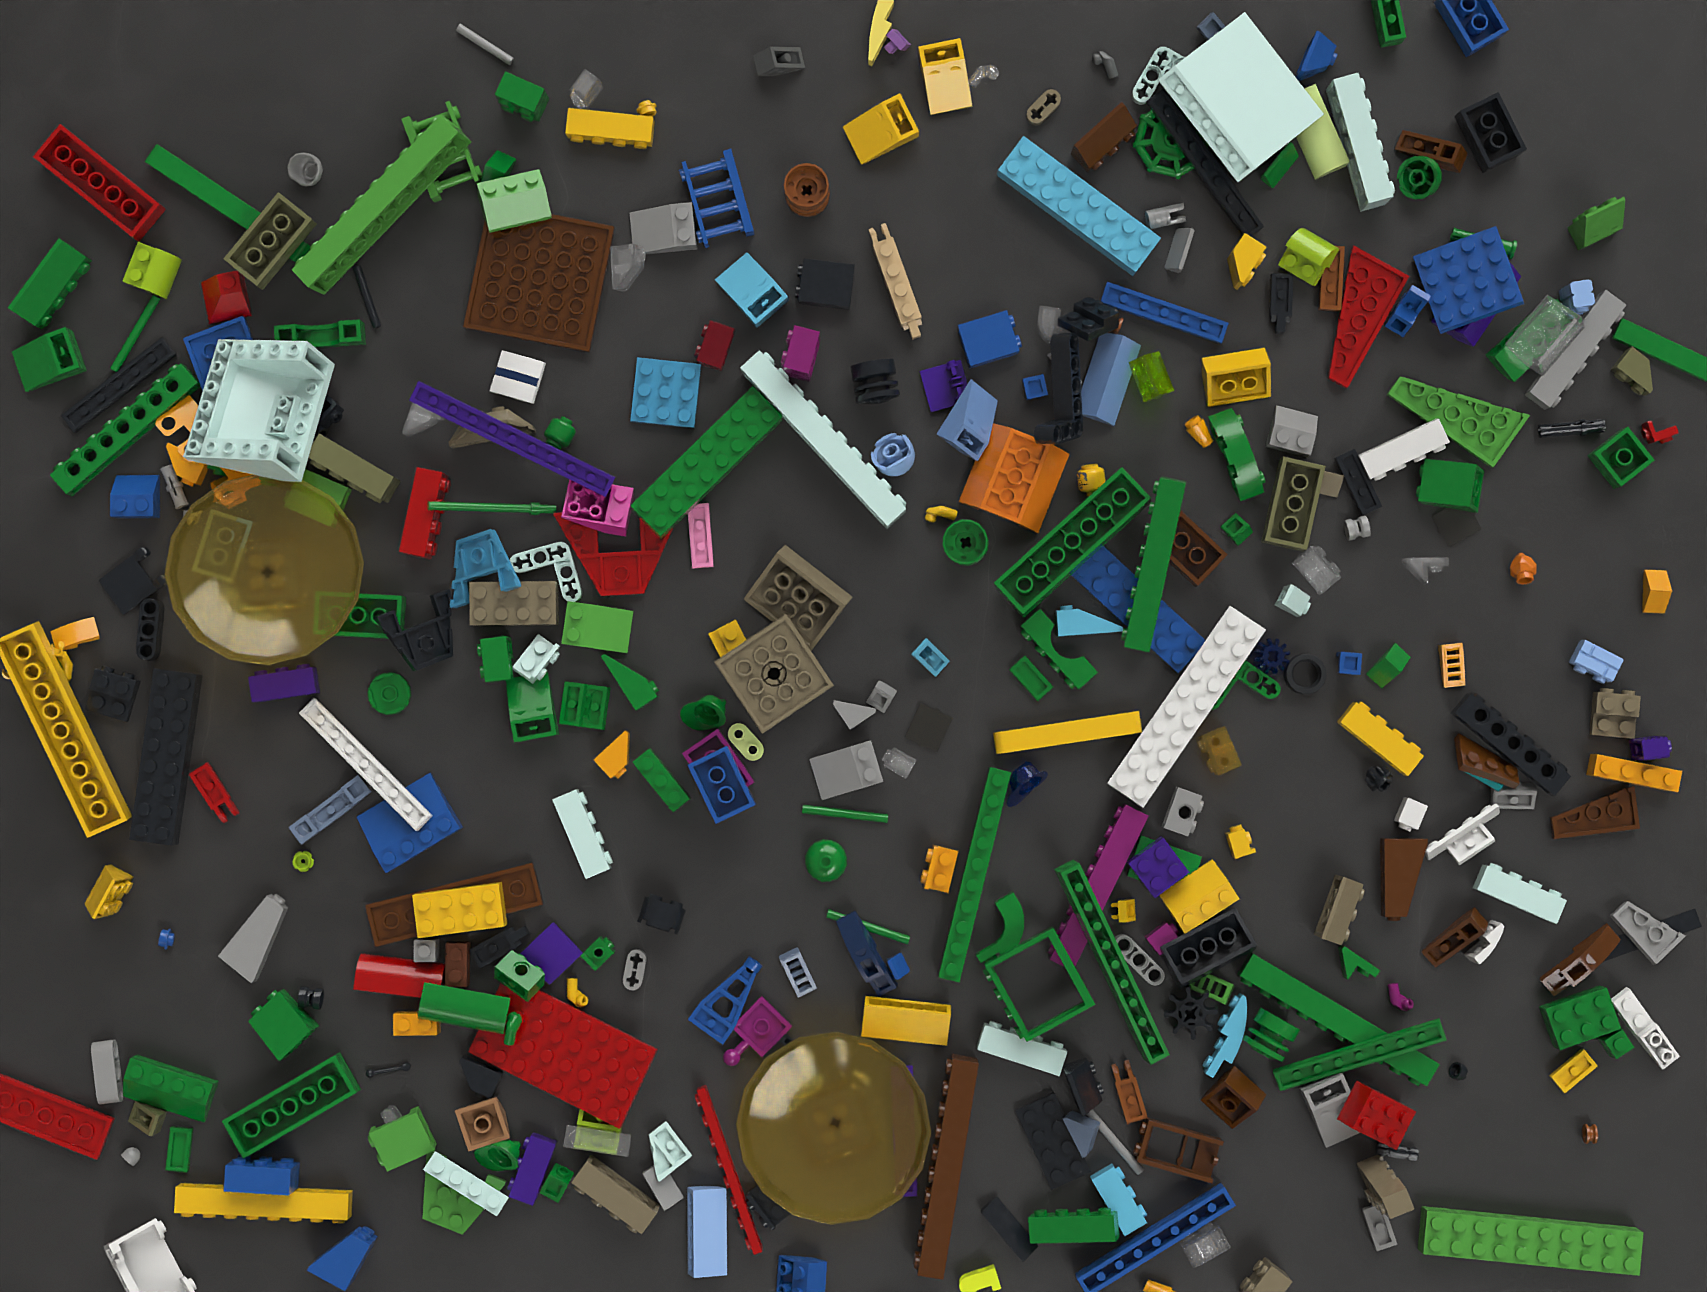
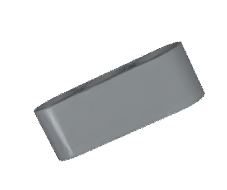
(1147, 965)
(107, 1072)

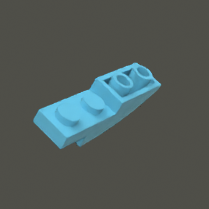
(1233, 1028)

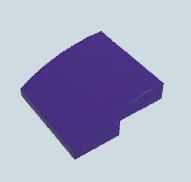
(552, 952)

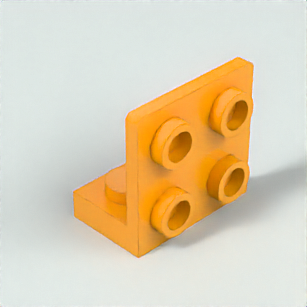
(940, 868)

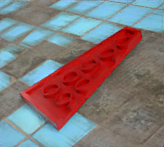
(1366, 302)

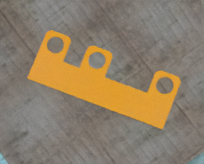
(184, 414)

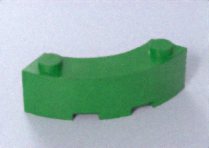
(1233, 443)

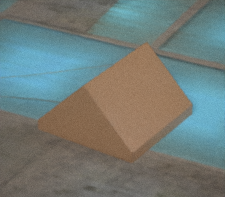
(483, 1123)

